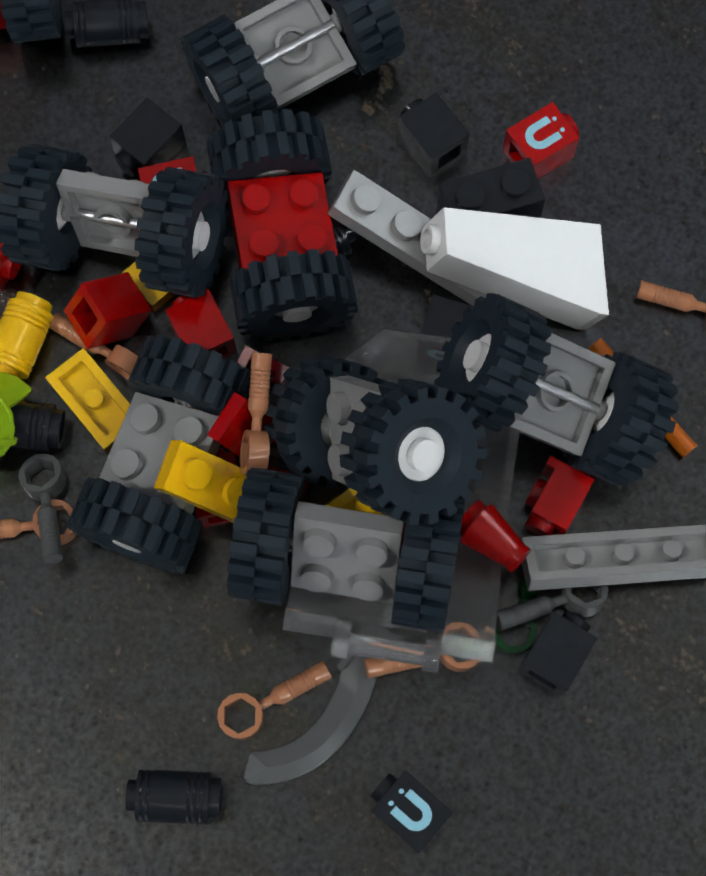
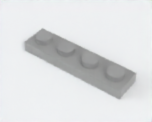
(389, 225)
(615, 557)

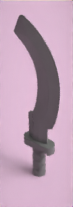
(323, 737)

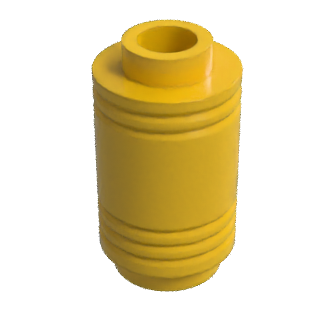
(23, 333)

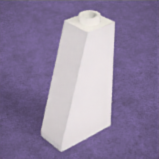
(530, 260)

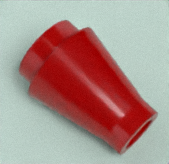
(490, 535)

